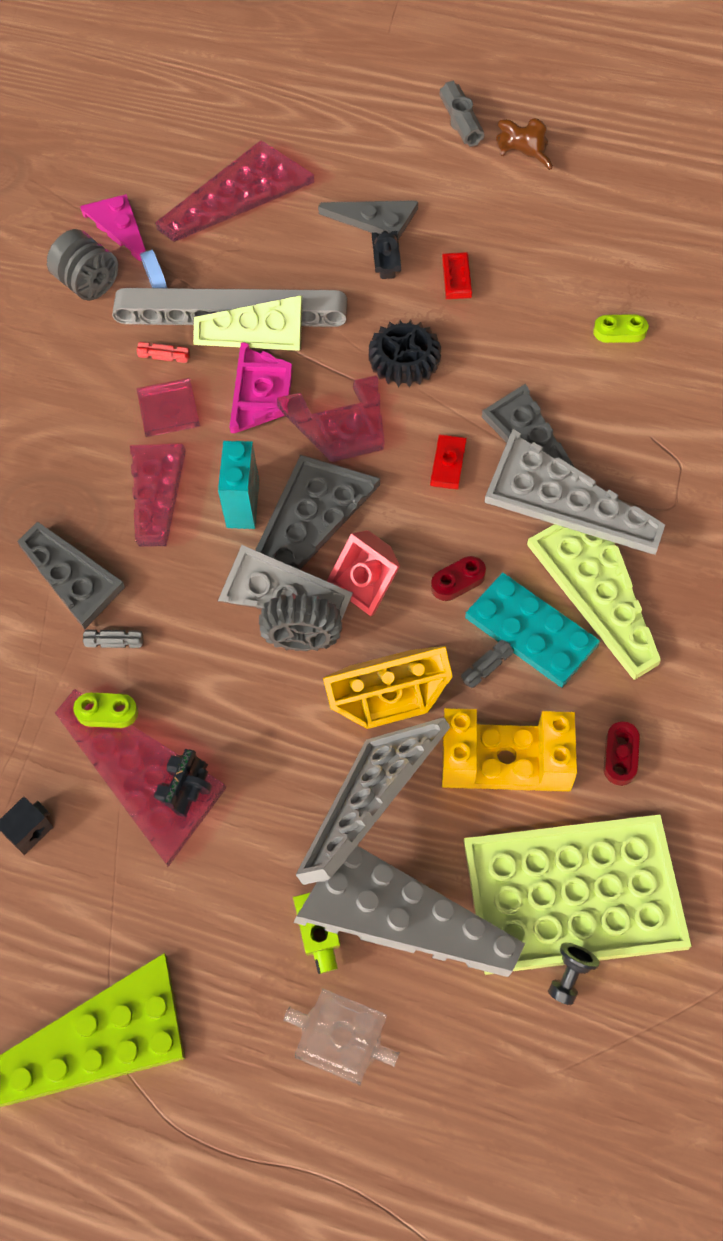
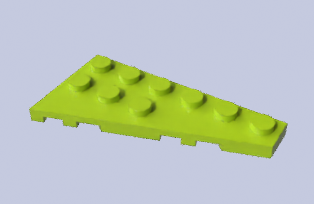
(106, 1037)

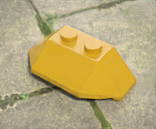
(389, 686)

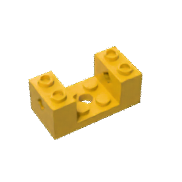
(542, 753)

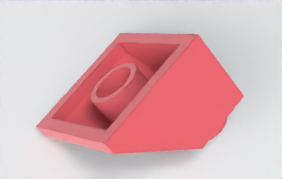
(365, 569)

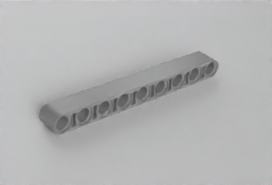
(180, 306)

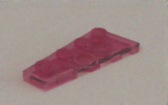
(155, 490)

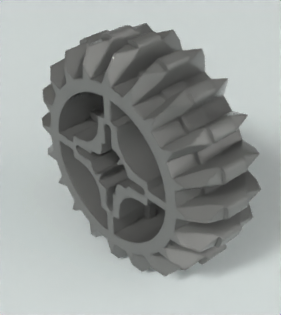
(300, 622)

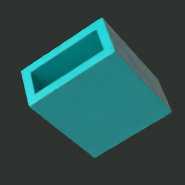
(239, 484)

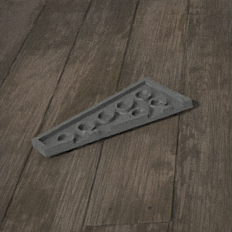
(312, 509)

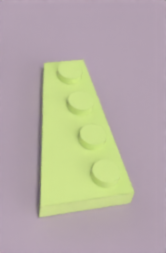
(260, 325)

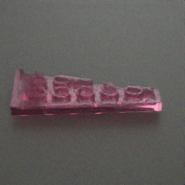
(244, 184)
(133, 769)

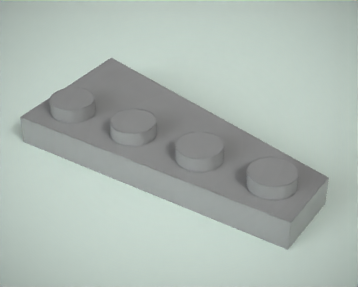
(259, 578)

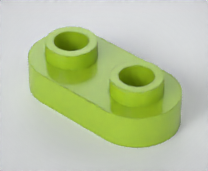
(620, 328)
(103, 711)

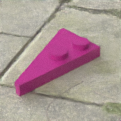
(118, 221)

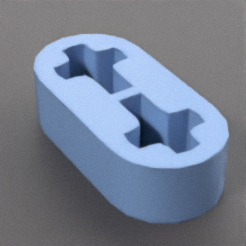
(153, 269)

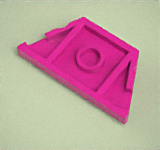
(257, 387)

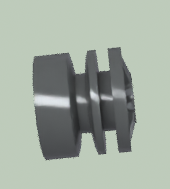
(82, 264)

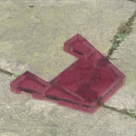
(343, 430)

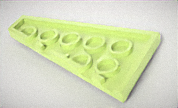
(601, 589)

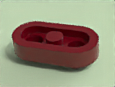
(460, 578)
(621, 755)

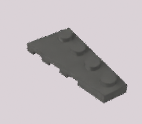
(523, 414)
(71, 574)

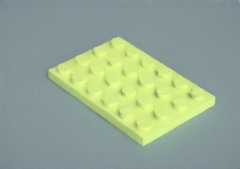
(580, 885)

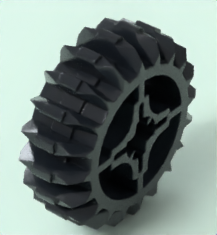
(411, 353)

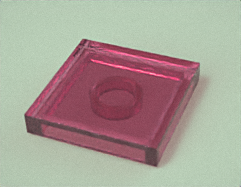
(168, 407)

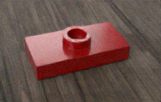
(456, 276)
(448, 462)

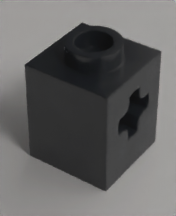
(25, 824)

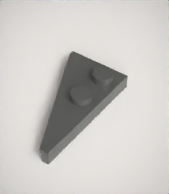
(372, 215)

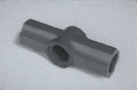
(461, 113)

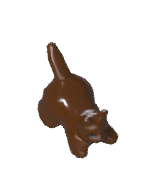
(527, 139)

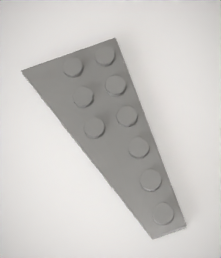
(562, 495)
(369, 788)
(404, 914)

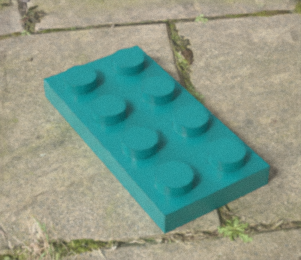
(533, 629)

